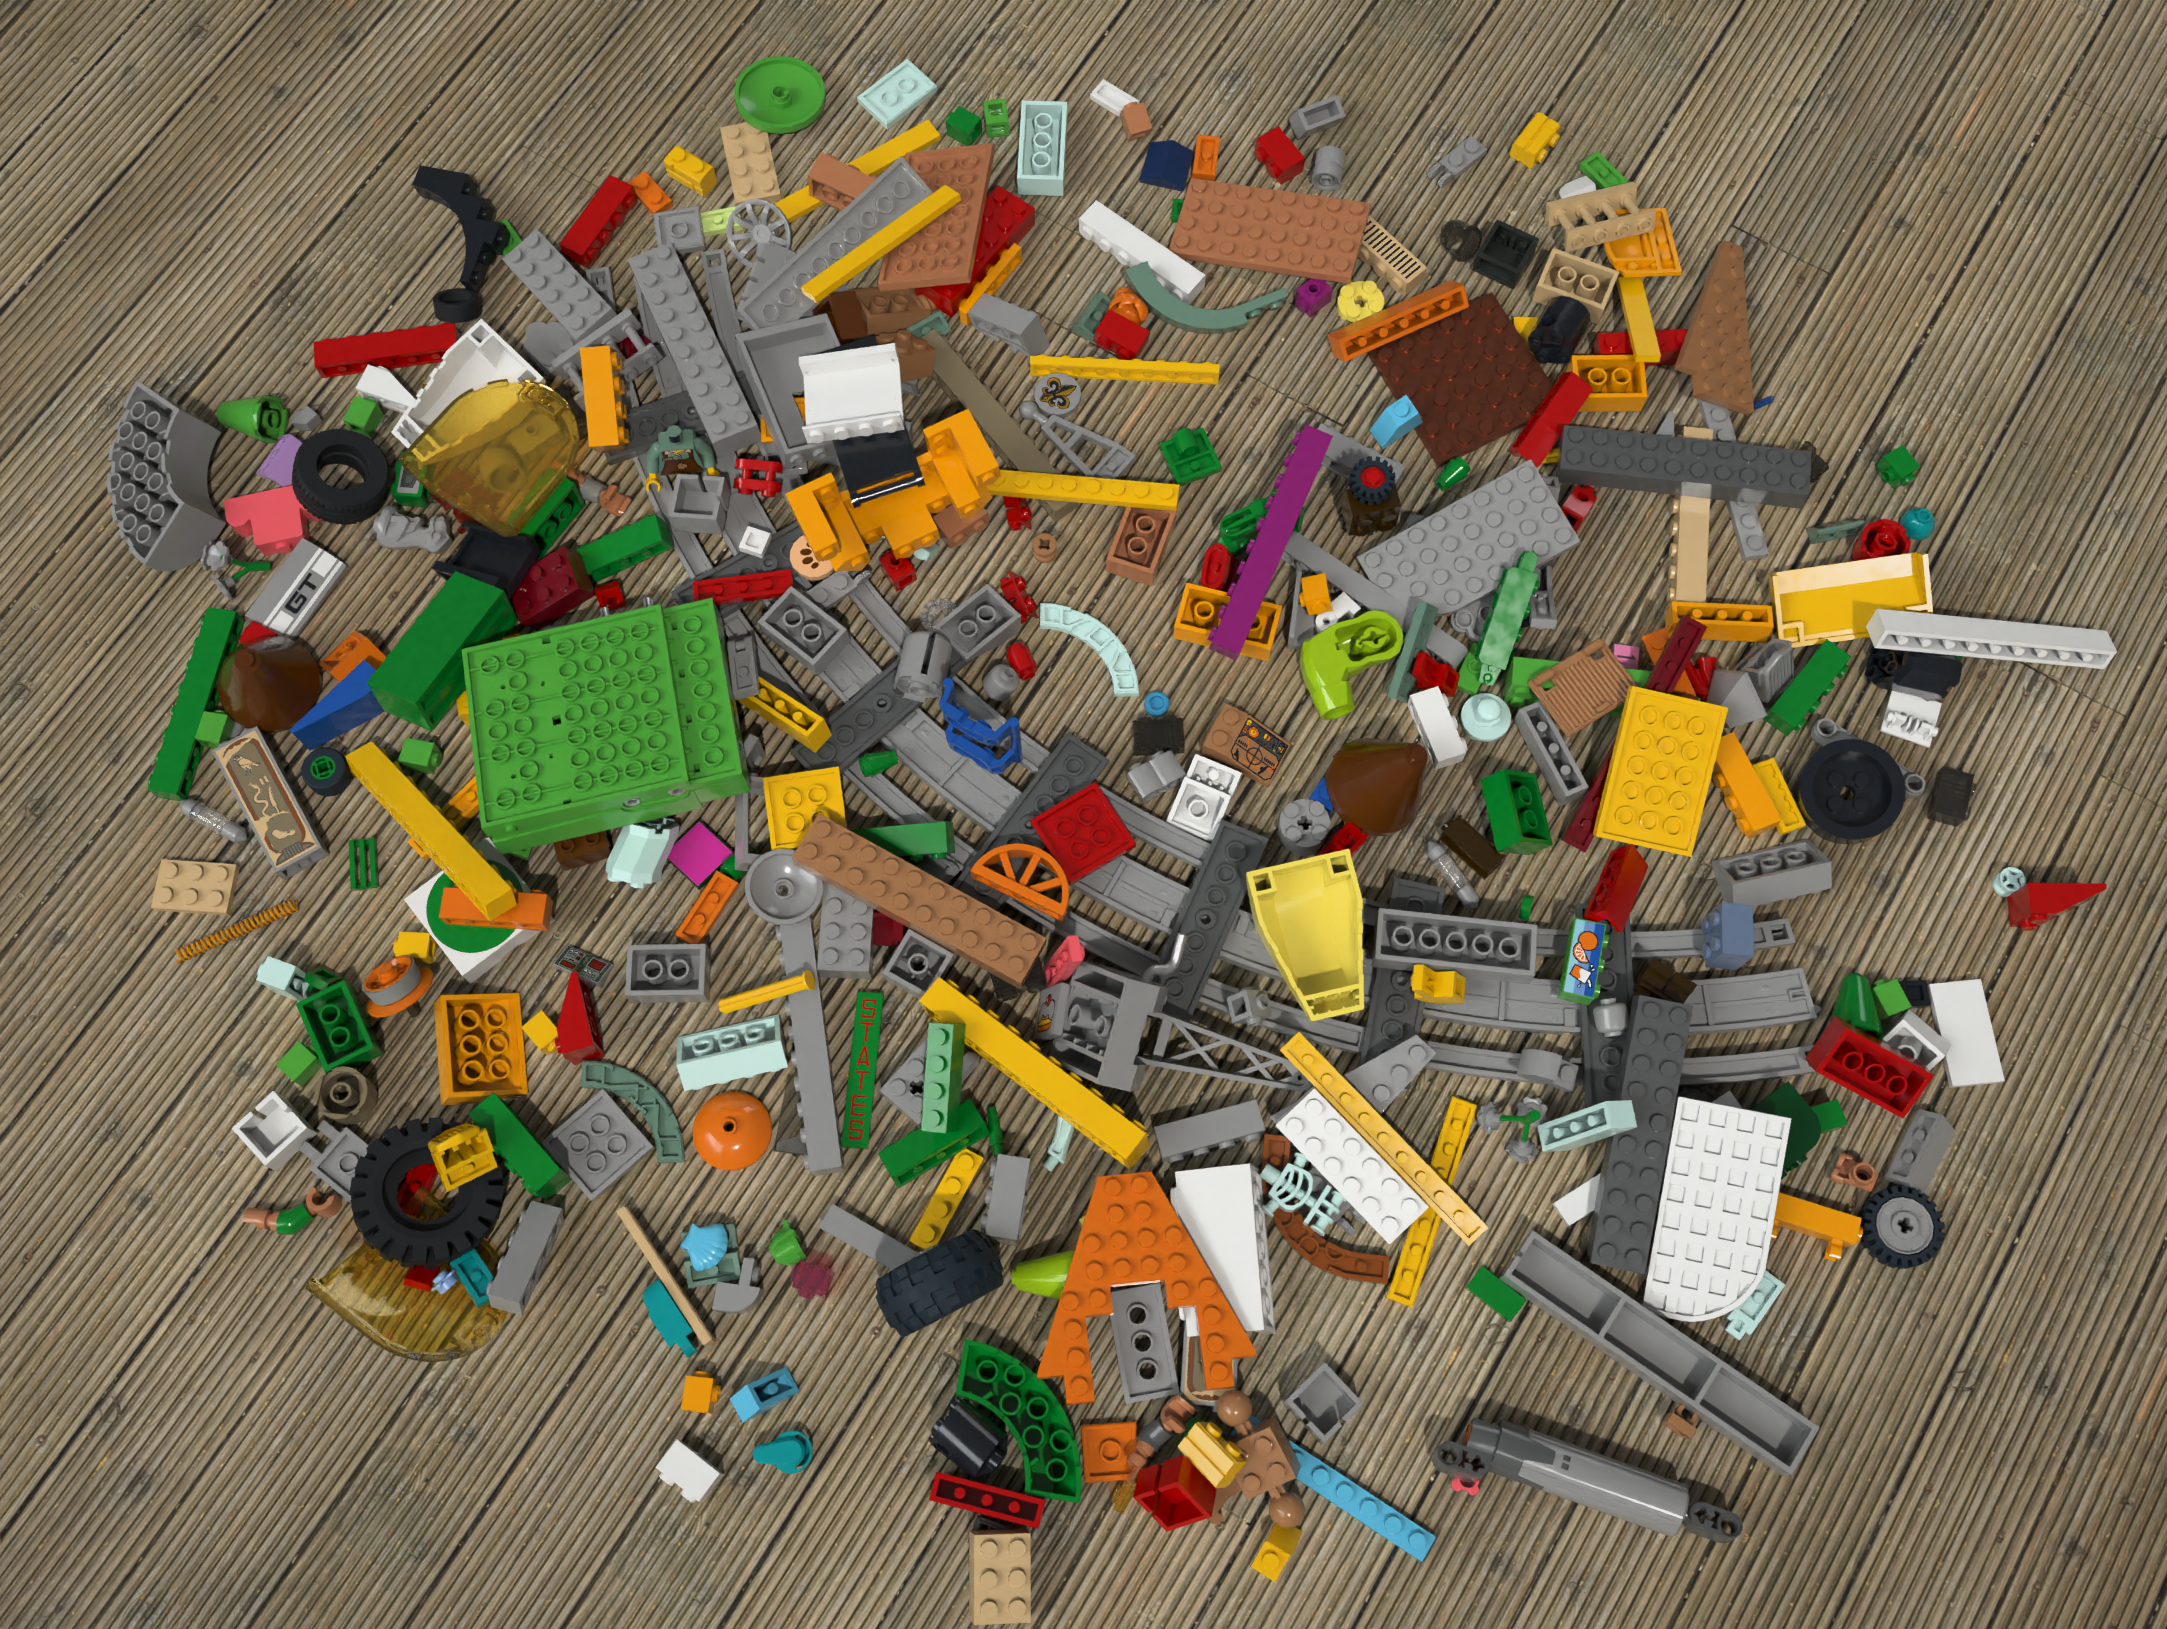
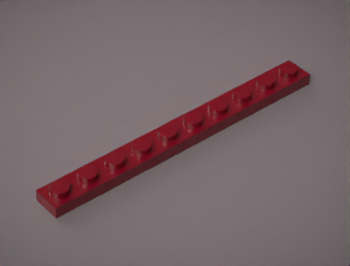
(1662, 679)

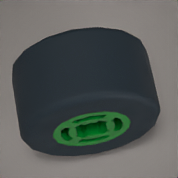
(330, 780)

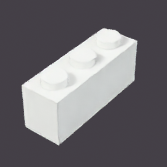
(1437, 727)

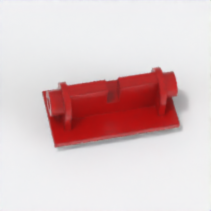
(1019, 515)
(1015, 588)

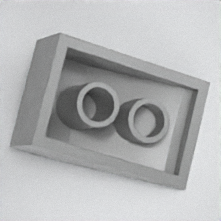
(979, 624)

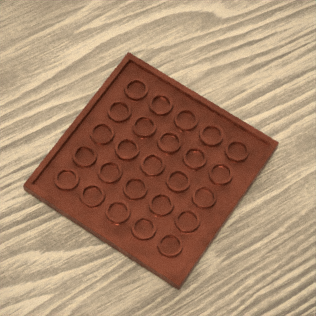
(1464, 378)

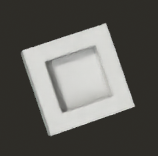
(755, 542)

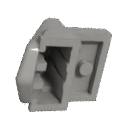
(1769, 668)

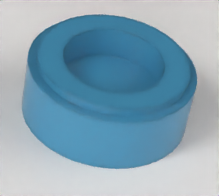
(1156, 704)

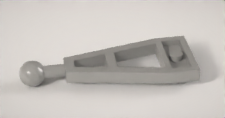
(1110, 467)

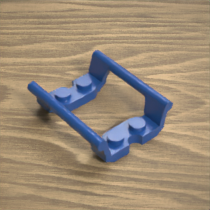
(981, 732)

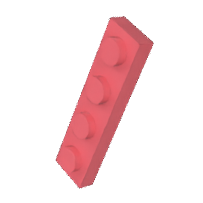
(1064, 961)

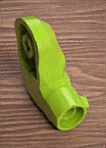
(1344, 652)

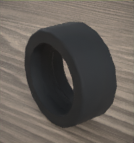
(456, 305)

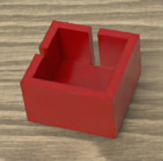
(1176, 1492)

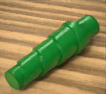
(996, 1135)

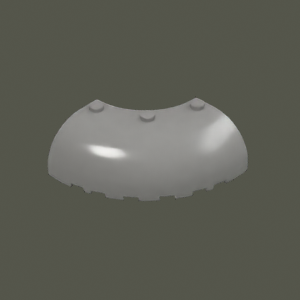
(162, 481)

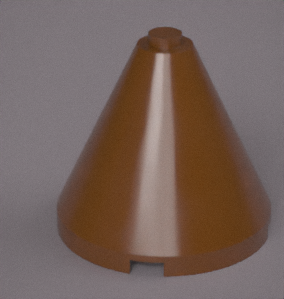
(269, 683)
(1377, 784)

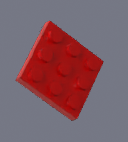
(1083, 833)

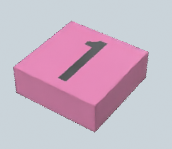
(1627, 655)

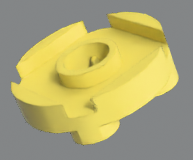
(1356, 291)

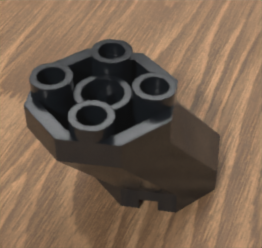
(1913, 672)

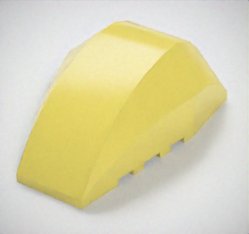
(1313, 930)

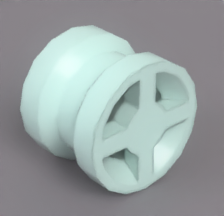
(2013, 877)

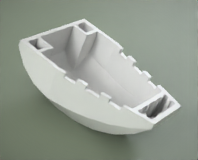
(467, 364)

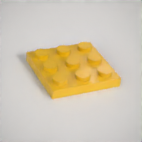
(797, 800)

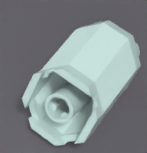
(642, 852)

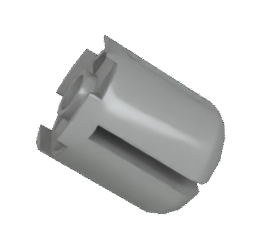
(909, 676)

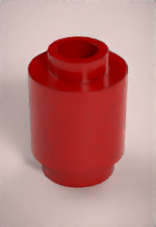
(1021, 661)

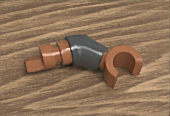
(1158, 1433)

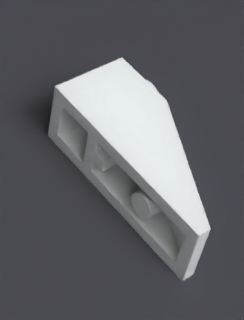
(384, 389)

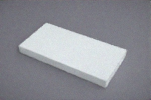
(1965, 1023)

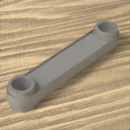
(1838, 733)

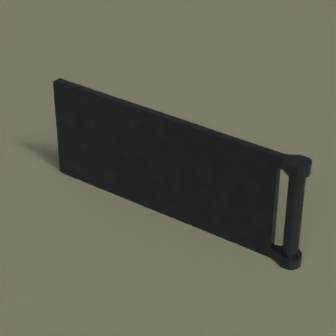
(877, 456)

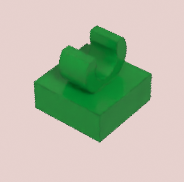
(320, 979)

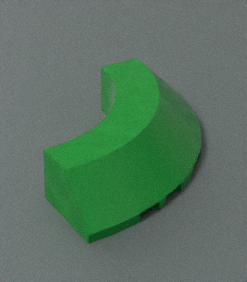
(1030, 1414)

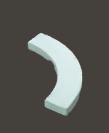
(1099, 638)

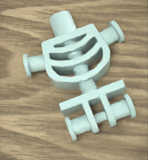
(1277, 1179)

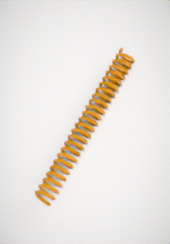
(233, 931)

